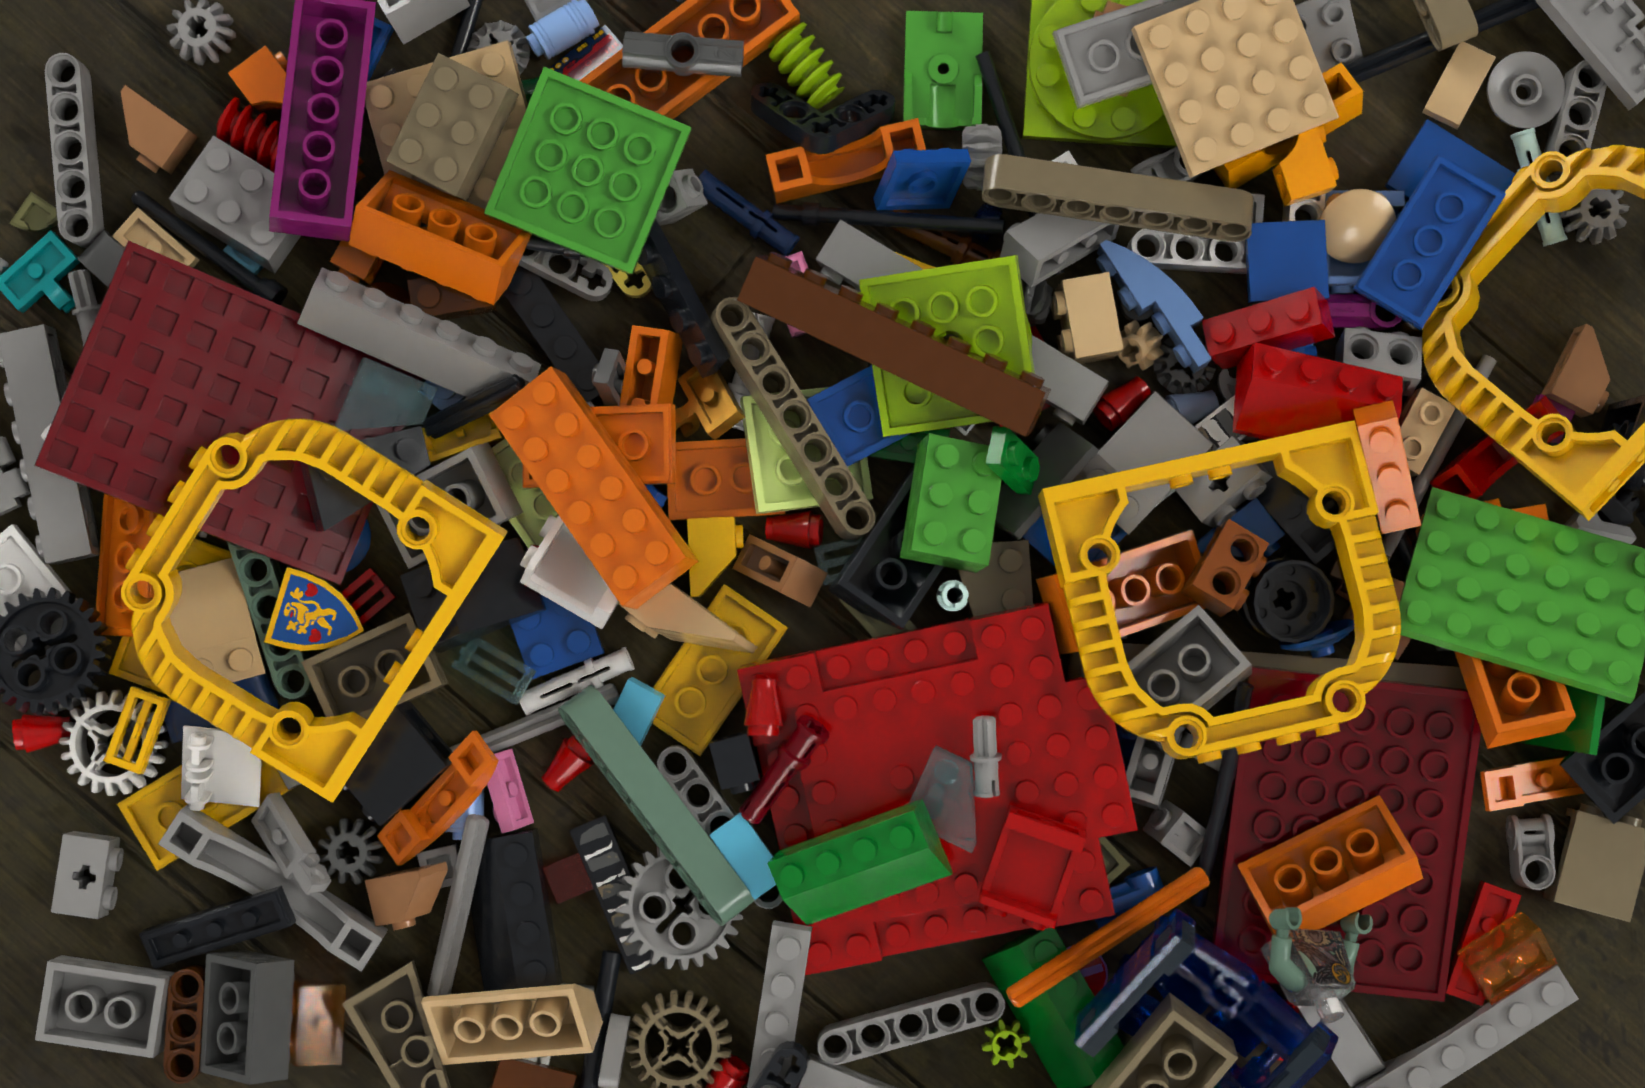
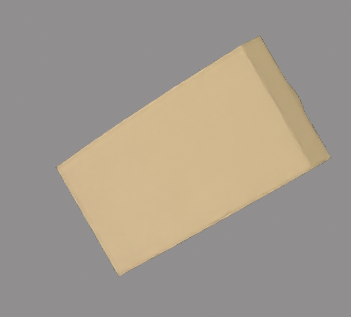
(1459, 84)

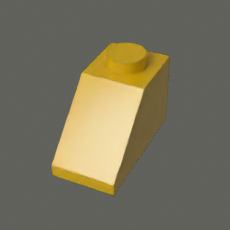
(715, 546)

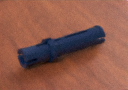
(744, 212)

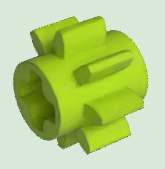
(1007, 1053)

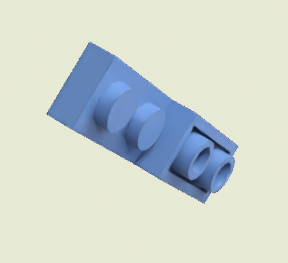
(1148, 288)

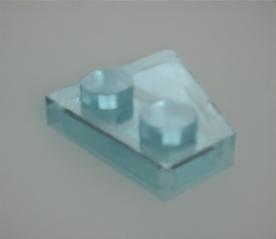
(384, 399)
(949, 797)

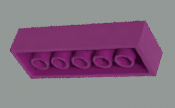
(322, 118)

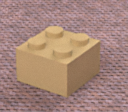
(1087, 318)

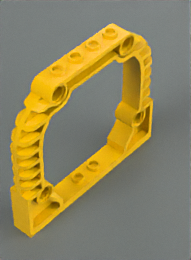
(1318, 463)
(1584, 466)
(327, 747)

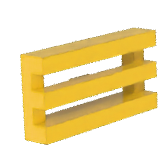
(151, 736)

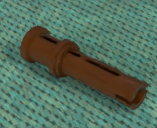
(958, 248)

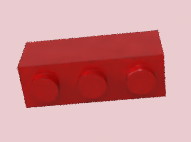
(1279, 322)

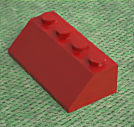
(1298, 392)

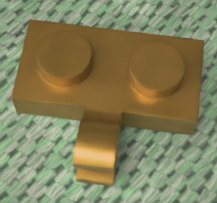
(708, 403)

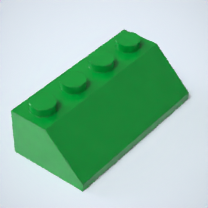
(860, 863)
(1053, 1014)

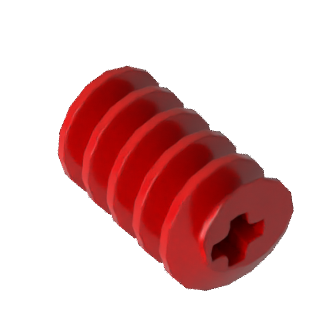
(249, 134)

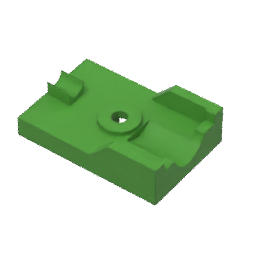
(935, 98)

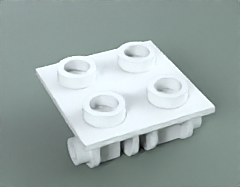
(218, 769)

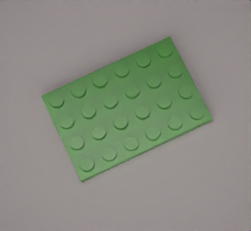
(1527, 595)

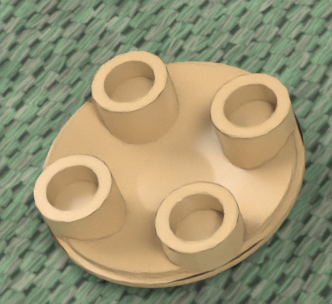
(1356, 224)

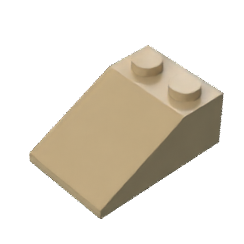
(685, 620)
(217, 622)

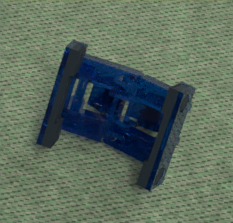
(1203, 976)

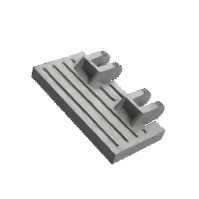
(1607, 40)

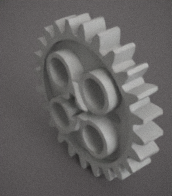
(654, 881)

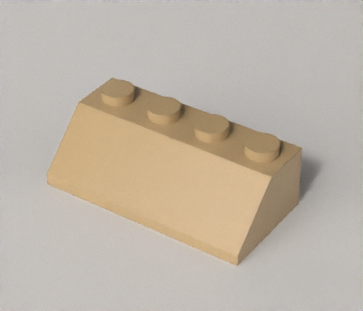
(513, 1023)

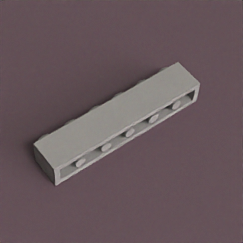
(409, 337)
(35, 391)

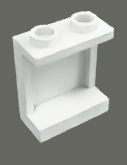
(567, 575)

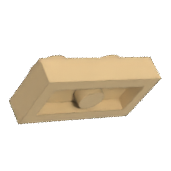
(147, 233)

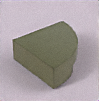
(35, 215)

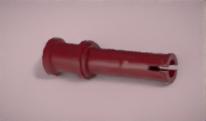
(791, 757)

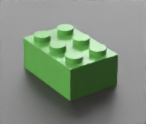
(951, 505)

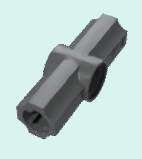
(656, 53)

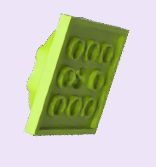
(1049, 102)
(970, 300)

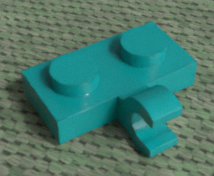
(39, 274)

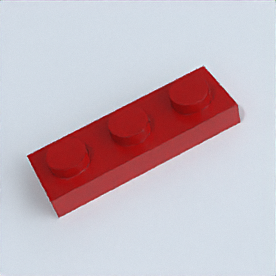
(1489, 909)

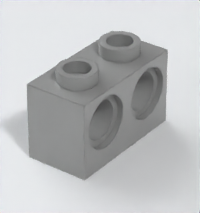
(1379, 349)

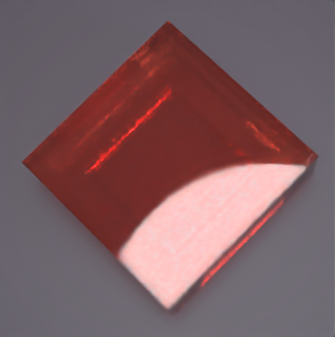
(568, 878)

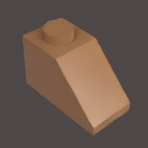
(154, 133)
(1580, 374)
(780, 570)
(405, 894)

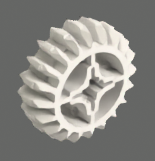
(100, 733)

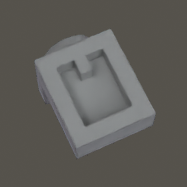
(1176, 832)

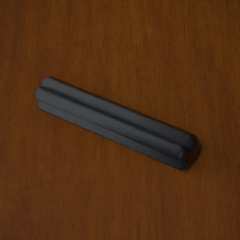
(472, 407)

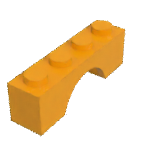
(1348, 102)
(1306, 168)

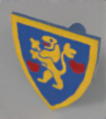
(310, 614)

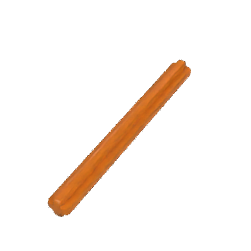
(1107, 937)

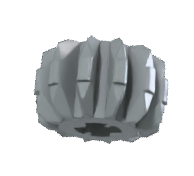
(194, 44)
(981, 143)
(1601, 224)

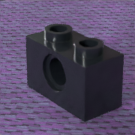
(735, 762)

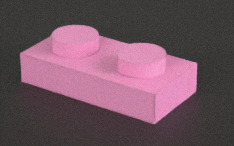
(508, 794)

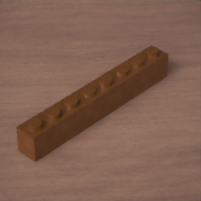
(895, 344)

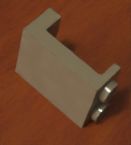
(1600, 864)

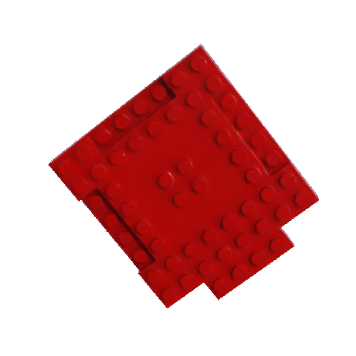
(888, 710)

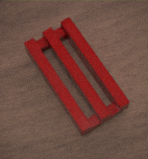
(379, 585)

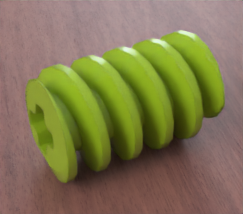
(805, 66)

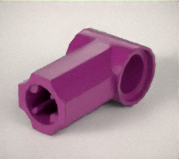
(1356, 311)

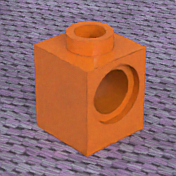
(356, 263)

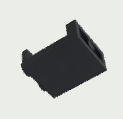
(398, 764)

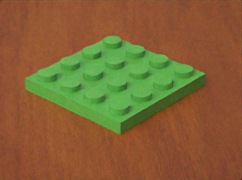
(587, 170)

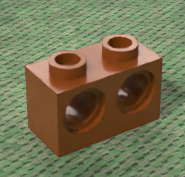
(1220, 564)

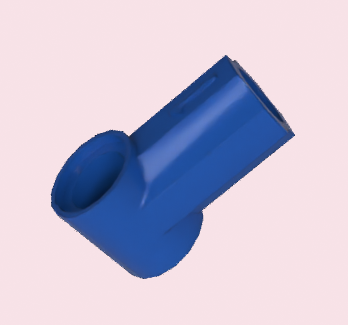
(1132, 891)

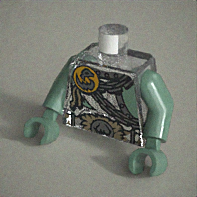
(1314, 964)

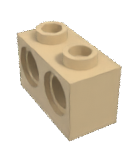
(1421, 426)

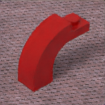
(1485, 460)

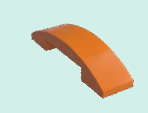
(1526, 783)
(442, 803)

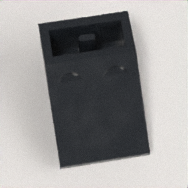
(1289, 509)

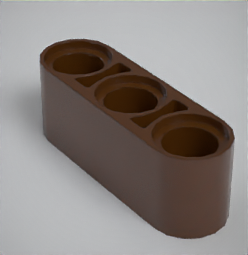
(177, 1039)

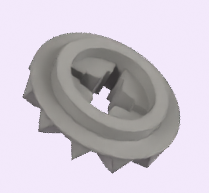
(502, 32)

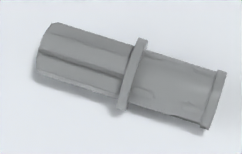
(84, 300)
(985, 757)

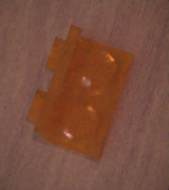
(1507, 957)
(317, 1024)

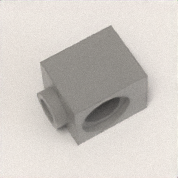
(689, 197)

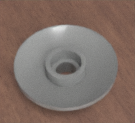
(1538, 77)

